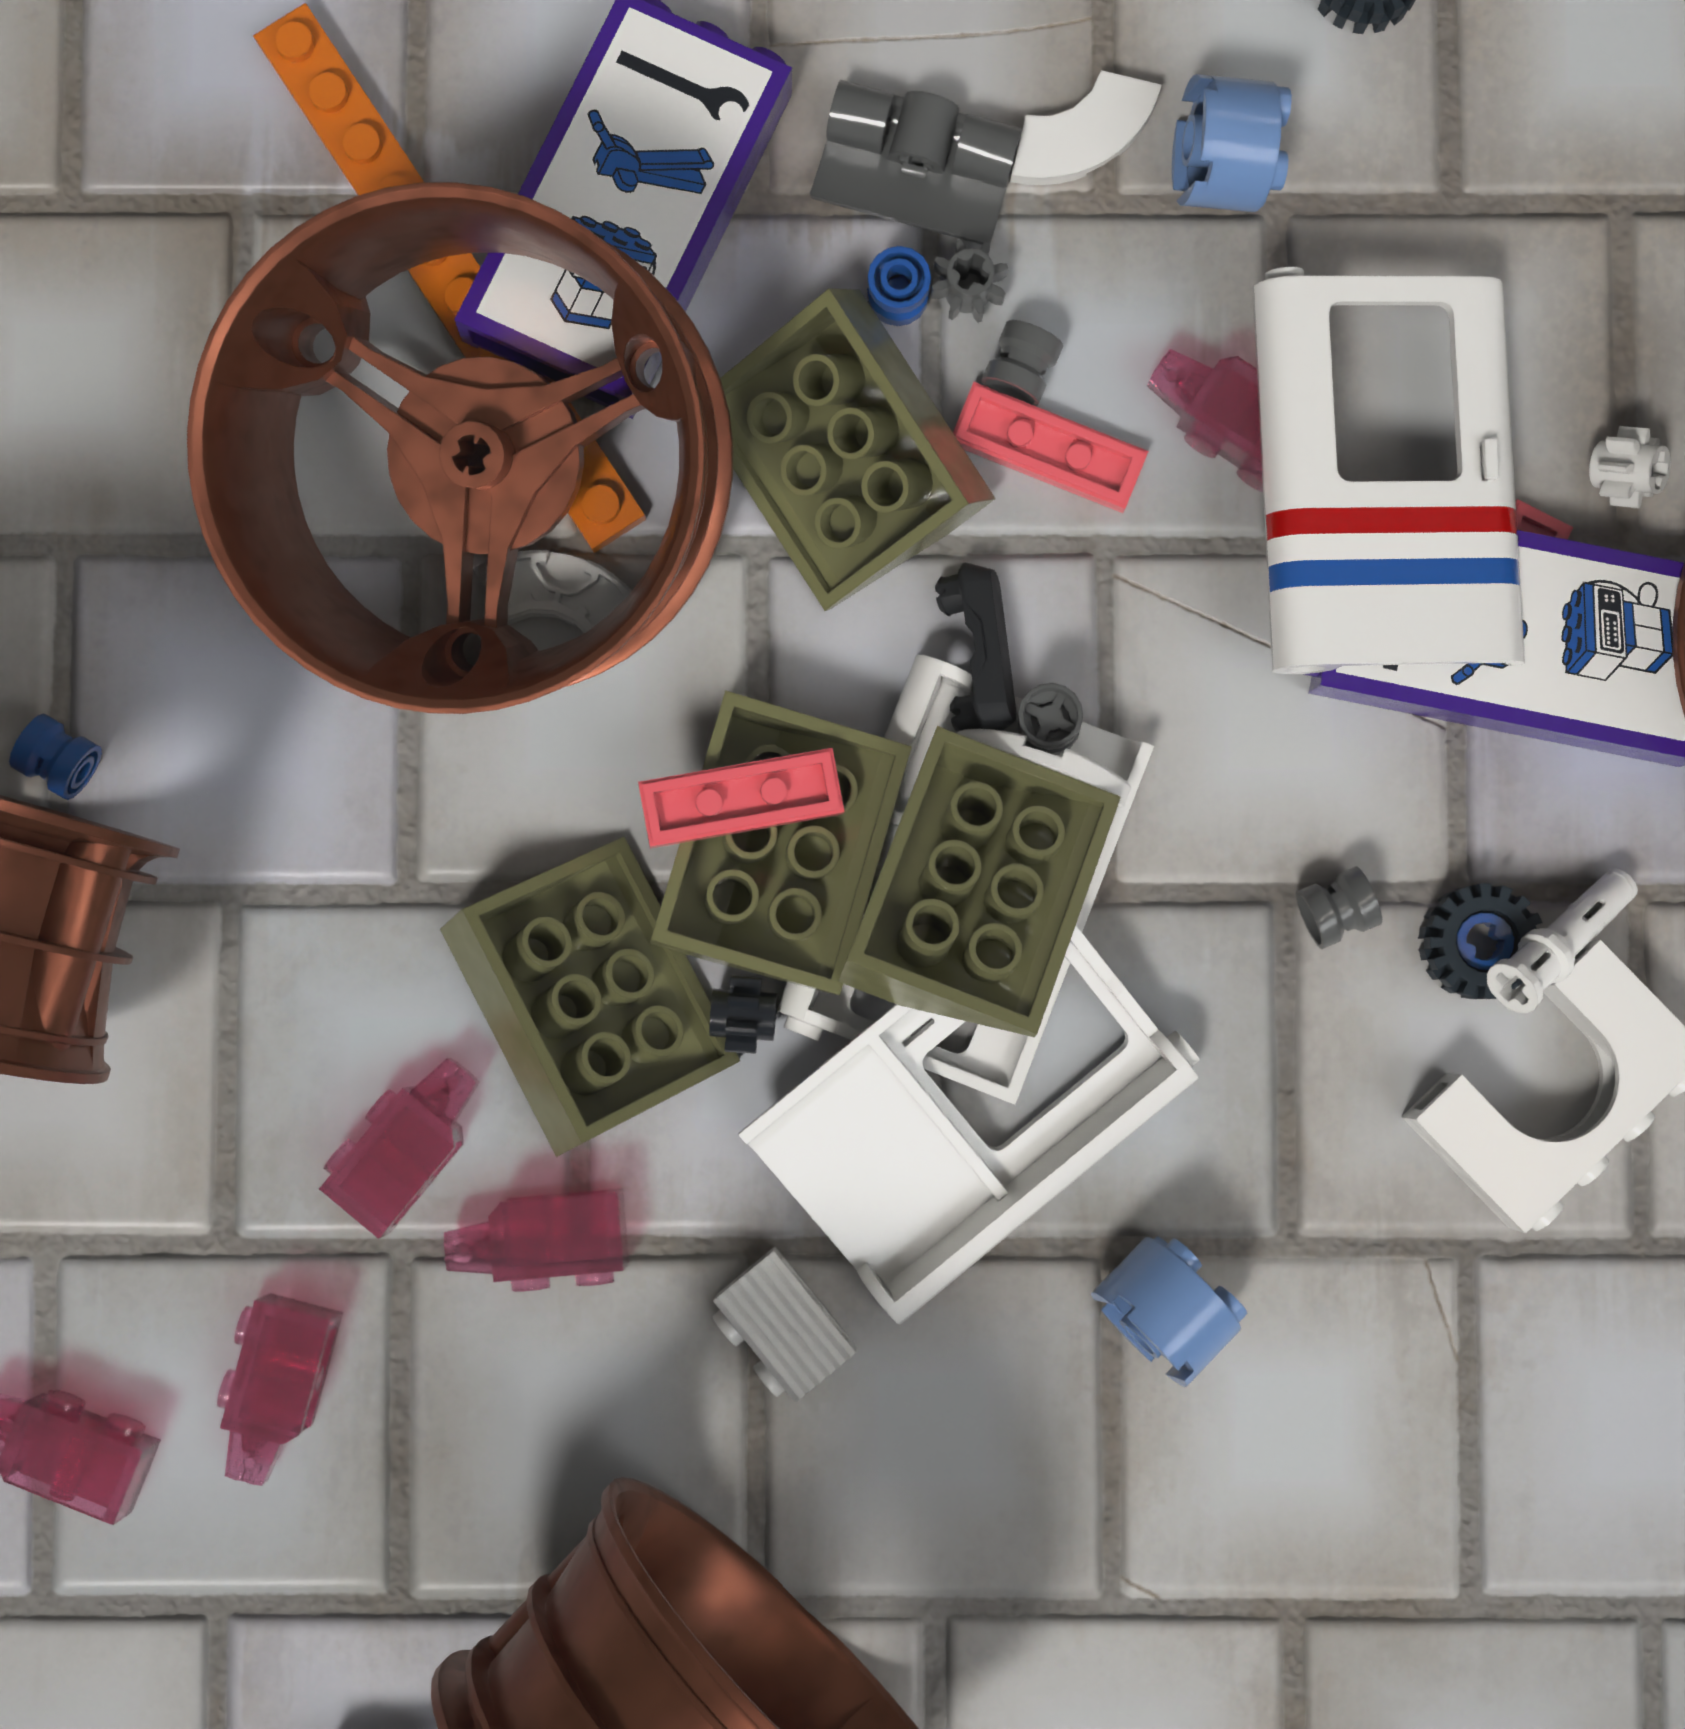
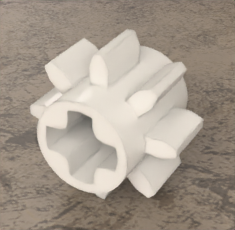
(1629, 466)

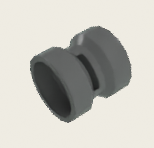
(1023, 361)
(1054, 709)
(1342, 906)

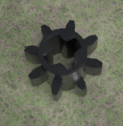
(743, 1014)

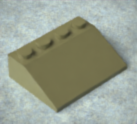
(846, 448)
(980, 887)
(793, 892)
(582, 997)

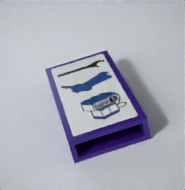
(645, 159)
(1592, 653)

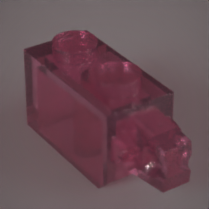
(1215, 409)
(402, 1150)
(545, 1238)
(275, 1381)
(74, 1454)

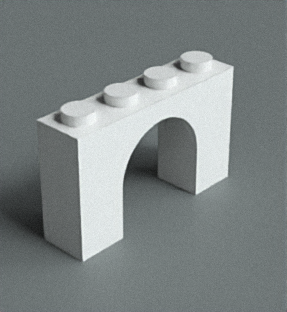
(1639, 1064)

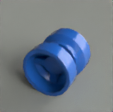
(896, 299)
(55, 756)

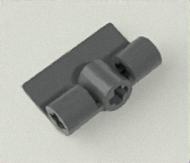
(915, 161)

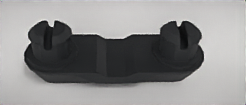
(979, 596)

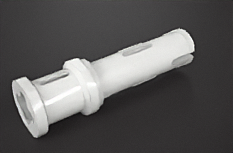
(1550, 952)

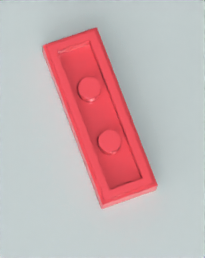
(1049, 447)
(741, 798)

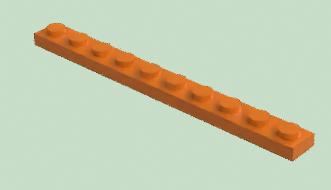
(375, 161)

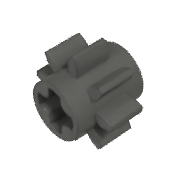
(959, 267)

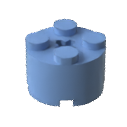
(1230, 143)
(1169, 1308)

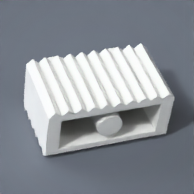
(783, 1326)

